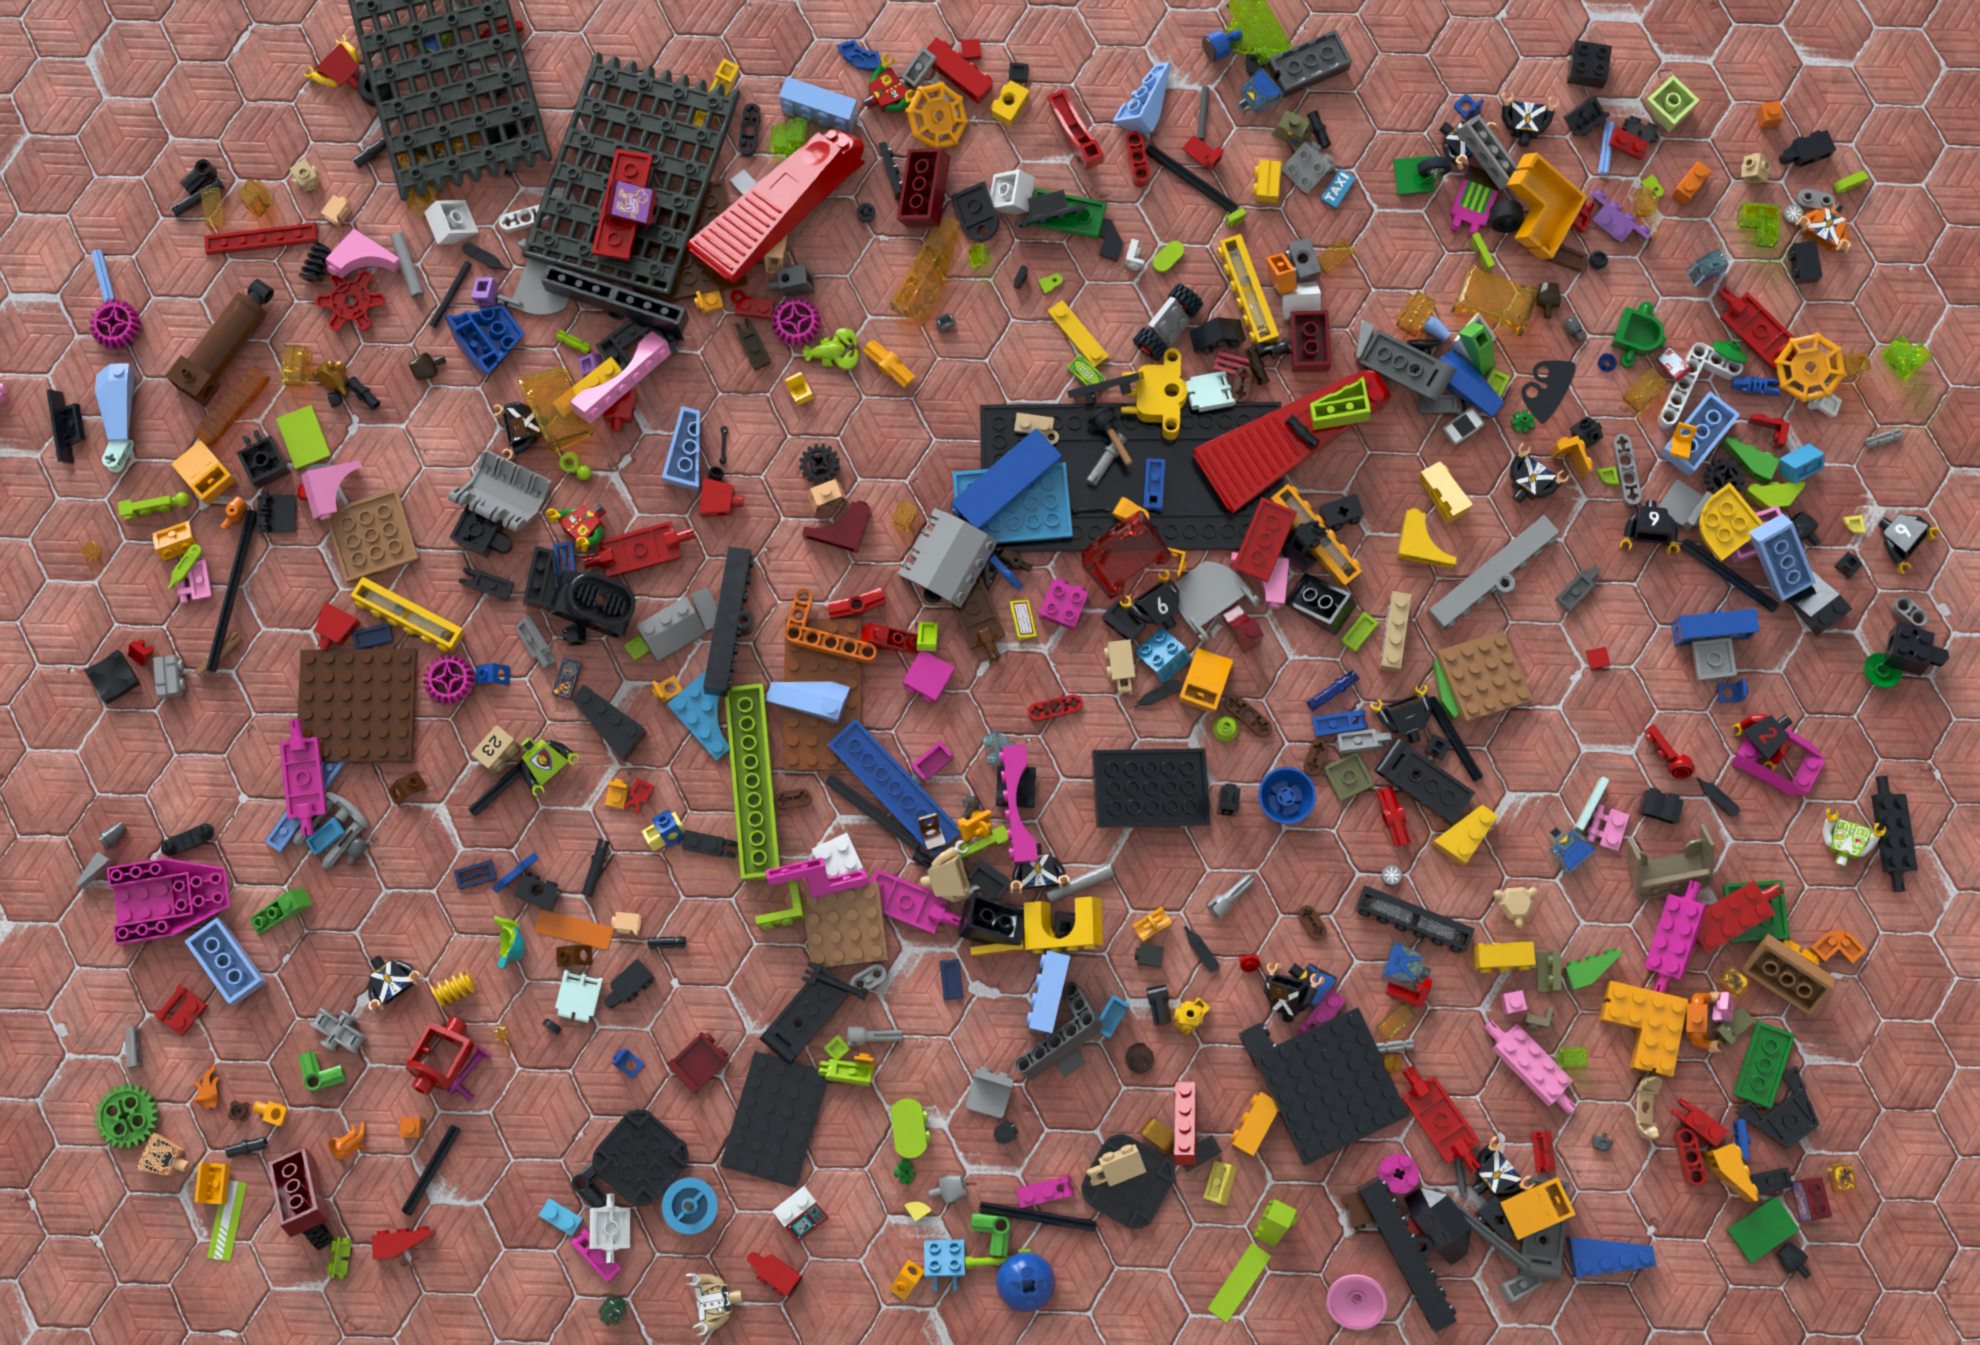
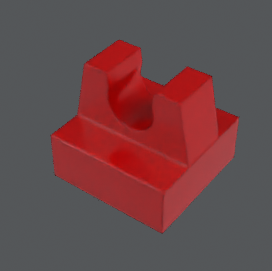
(139, 653)

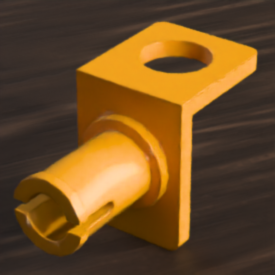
(272, 1112)

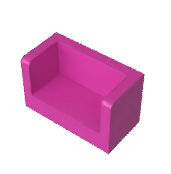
(932, 761)

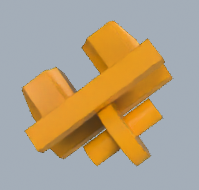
(977, 825)
(1152, 924)

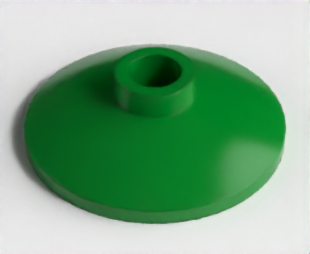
(1730, 351)
(1874, 665)

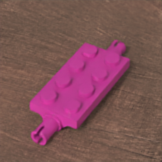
(303, 777)
(913, 903)
(1675, 936)

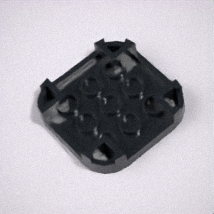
(640, 1158)
(1135, 1199)

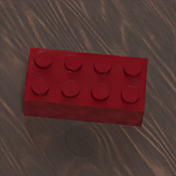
(923, 187)
(297, 1192)

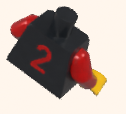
(1767, 736)

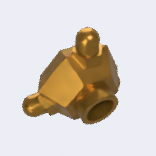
(332, 376)

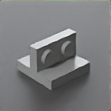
(1714, 659)

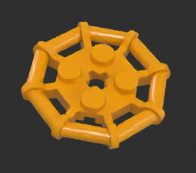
(927, 116)
(1801, 361)

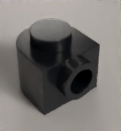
(575, 635)
(1005, 1132)

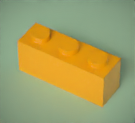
(1254, 1124)

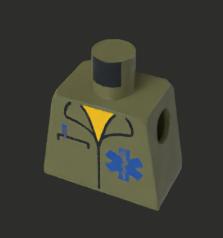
(1292, 129)

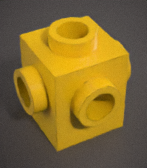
(1185, 1022)

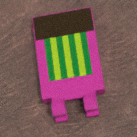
(1474, 199)

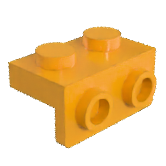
(212, 1183)

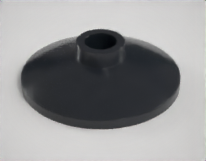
(1425, 344)

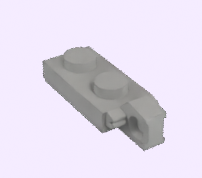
(534, 641)
(1362, 740)

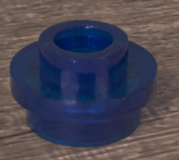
(1607, 357)

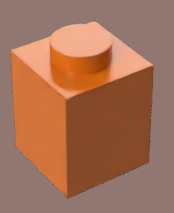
(1769, 114)
(411, 1127)

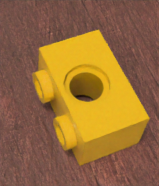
(1008, 113)

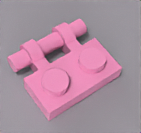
(199, 581)
(1613, 829)

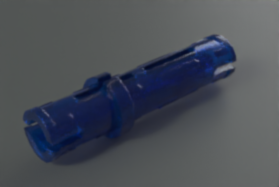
(1335, 688)

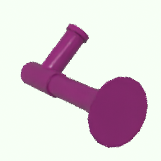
(480, 1054)

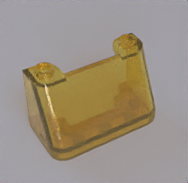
(1495, 299)
(549, 400)

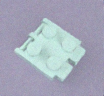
(1208, 392)
(578, 997)

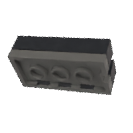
(1309, 63)

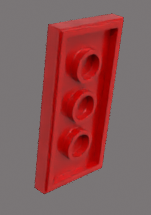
(1264, 539)

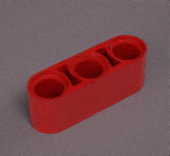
(1137, 167)
(1682, 1150)

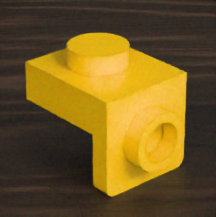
(799, 389)

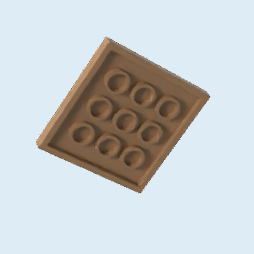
(372, 536)
(1483, 676)
(846, 926)

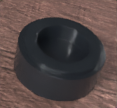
(552, 1026)

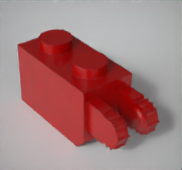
(1703, 1125)
(774, 1272)

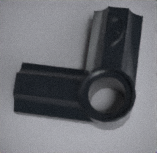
(590, 1192)

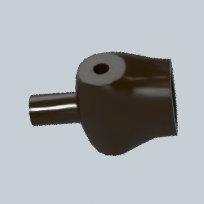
(1548, 297)
(424, 366)
(1013, 559)

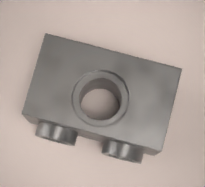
(1303, 249)

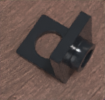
(989, 574)

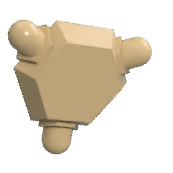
(1516, 903)

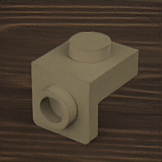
(1535, 1022)

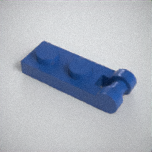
(1154, 484)
(1339, 723)

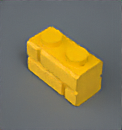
(1268, 181)

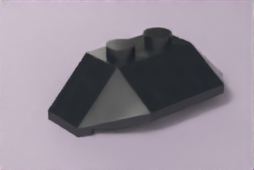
(1441, 1223)

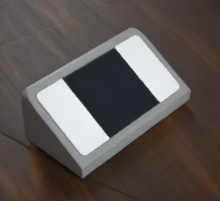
(1463, 426)

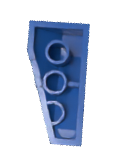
(1471, 385)

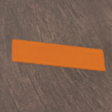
(573, 929)

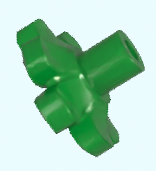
(1523, 421)
(904, 1172)

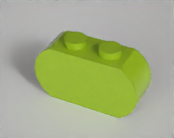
(909, 1128)

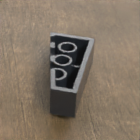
(613, 725)

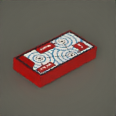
(1674, 363)

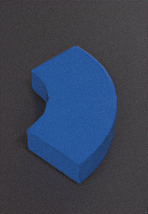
(859, 57)
(1009, 576)
(506, 880)

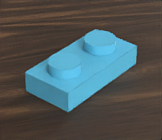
(560, 1217)

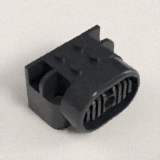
(577, 602)

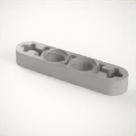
(1624, 470)

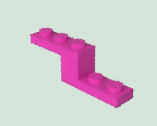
(816, 877)

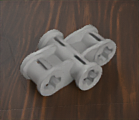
(338, 1030)

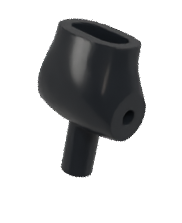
(1805, 526)
(1792, 1259)

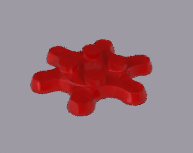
(342, 291)

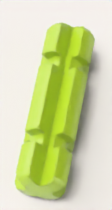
(573, 342)

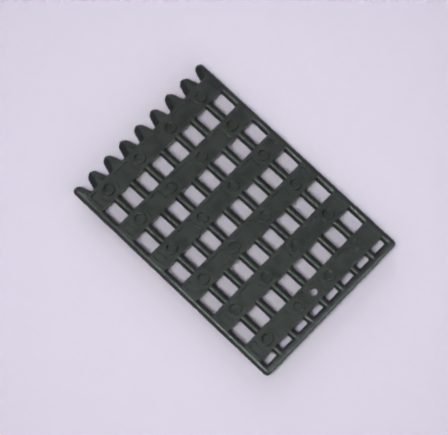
(453, 93)
(603, 147)

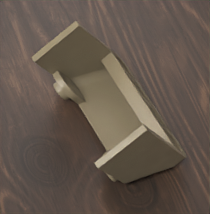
(1672, 873)

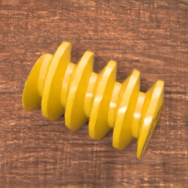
(453, 989)

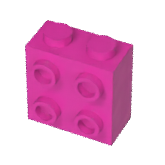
(1063, 604)
(928, 677)

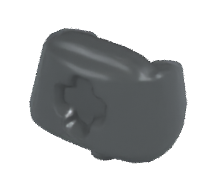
(944, 322)
(1602, 1143)

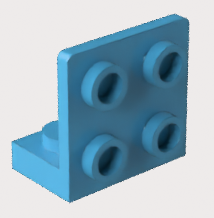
(1163, 655)

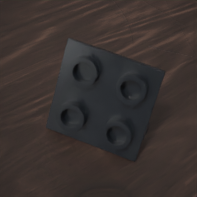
(276, 513)

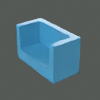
(1801, 463)
(1112, 1015)

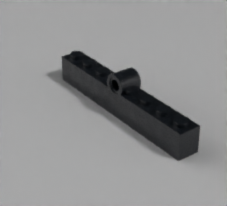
(615, 300)
(728, 622)
(1405, 1252)

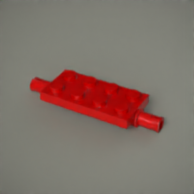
(1755, 327)
(639, 549)
(1735, 915)
(1440, 1119)

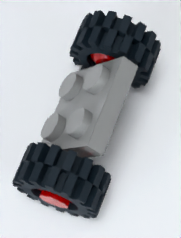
(1168, 322)

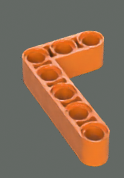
(823, 637)

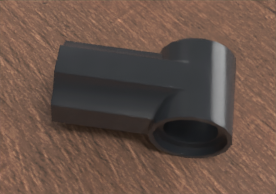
(197, 178)
(1159, 1000)

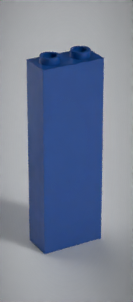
(1006, 480)

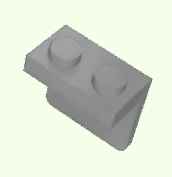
(1308, 166)
(1684, 504)
(989, 1092)

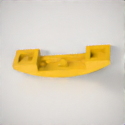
(726, 76)

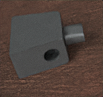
(793, 281)

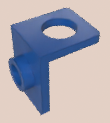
(1473, 111)
(489, 674)
(1739, 689)
(666, 825)
(622, 1057)

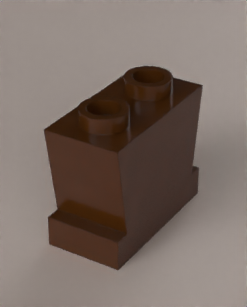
(1356, 1211)

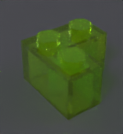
(789, 138)
(1762, 218)
(1905, 357)

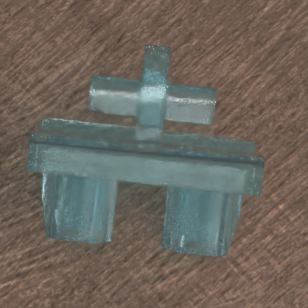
(996, 740)

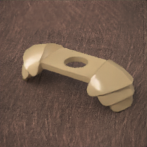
(1644, 1121)

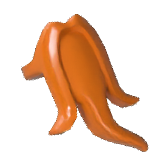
(207, 1093)
(348, 1143)

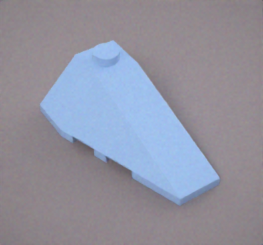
(1146, 103)
(114, 396)
(817, 699)

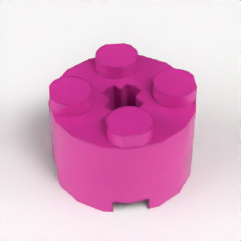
(1402, 1163)

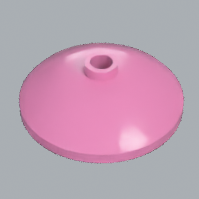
(1354, 1311)

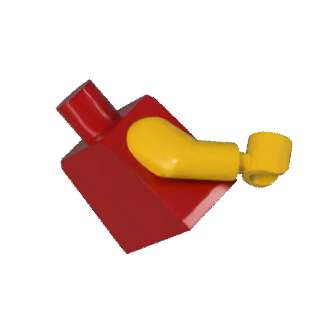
(337, 67)

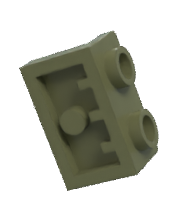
(1549, 971)

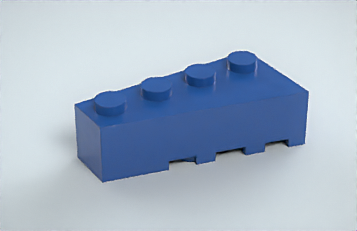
(1601, 1257)

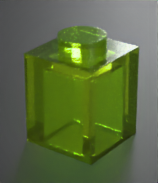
(1572, 1057)

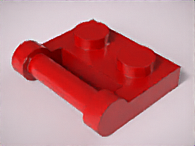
(186, 1014)

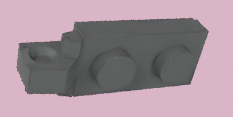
(1577, 589)

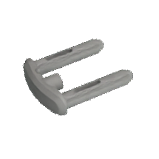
(346, 809)

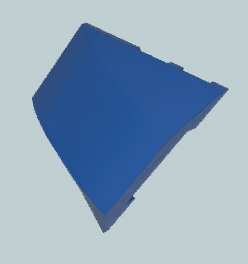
(485, 335)

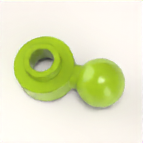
(582, 472)

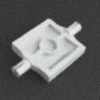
(610, 1228)

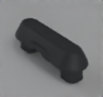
(187, 840)

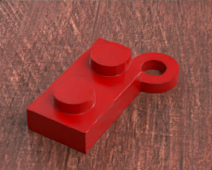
(752, 306)

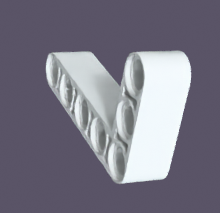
(1696, 363)

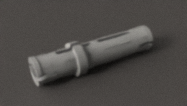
(1104, 462)

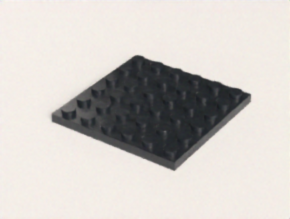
(1330, 1086)

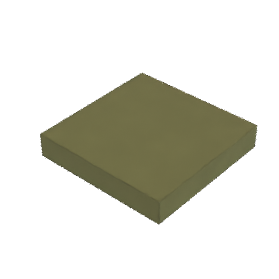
(1348, 776)

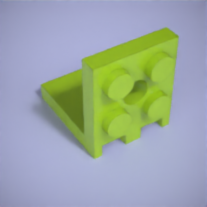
(787, 916)

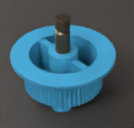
(689, 1206)

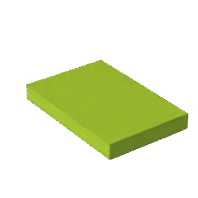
(303, 437)

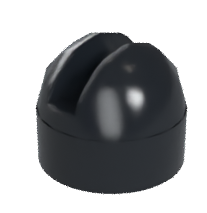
(335, 399)
(716, 473)

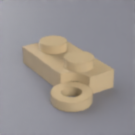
(1027, 423)

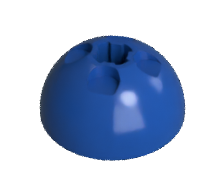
(1289, 785)
(1017, 1275)

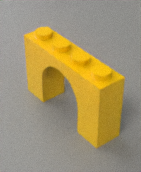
(1085, 933)

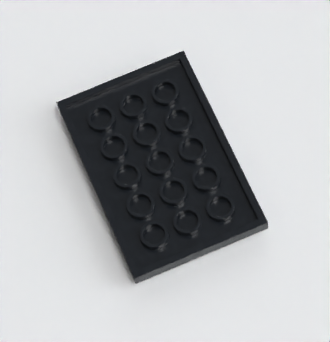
(1150, 788)
(774, 1119)

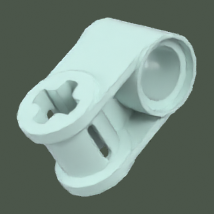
(117, 453)

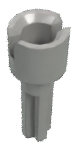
(1221, 904)
(859, 1036)

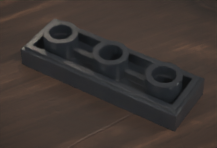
(891, 169)

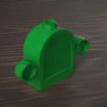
(1638, 334)

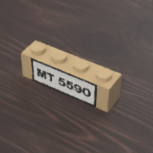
(1395, 632)

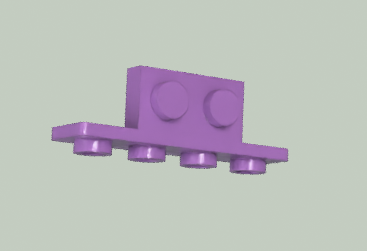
(1615, 220)

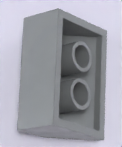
(671, 629)

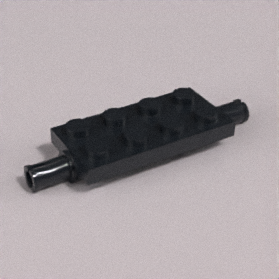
(1897, 843)

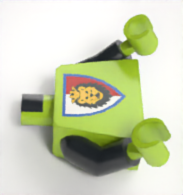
(543, 761)

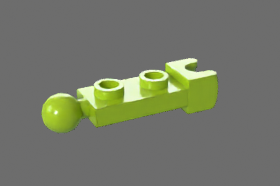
(130, 509)
(999, 837)

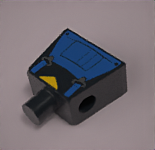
(1297, 972)

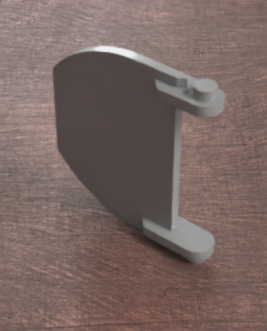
(530, 292)
(1209, 592)

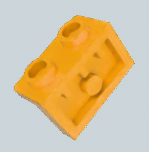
(173, 540)

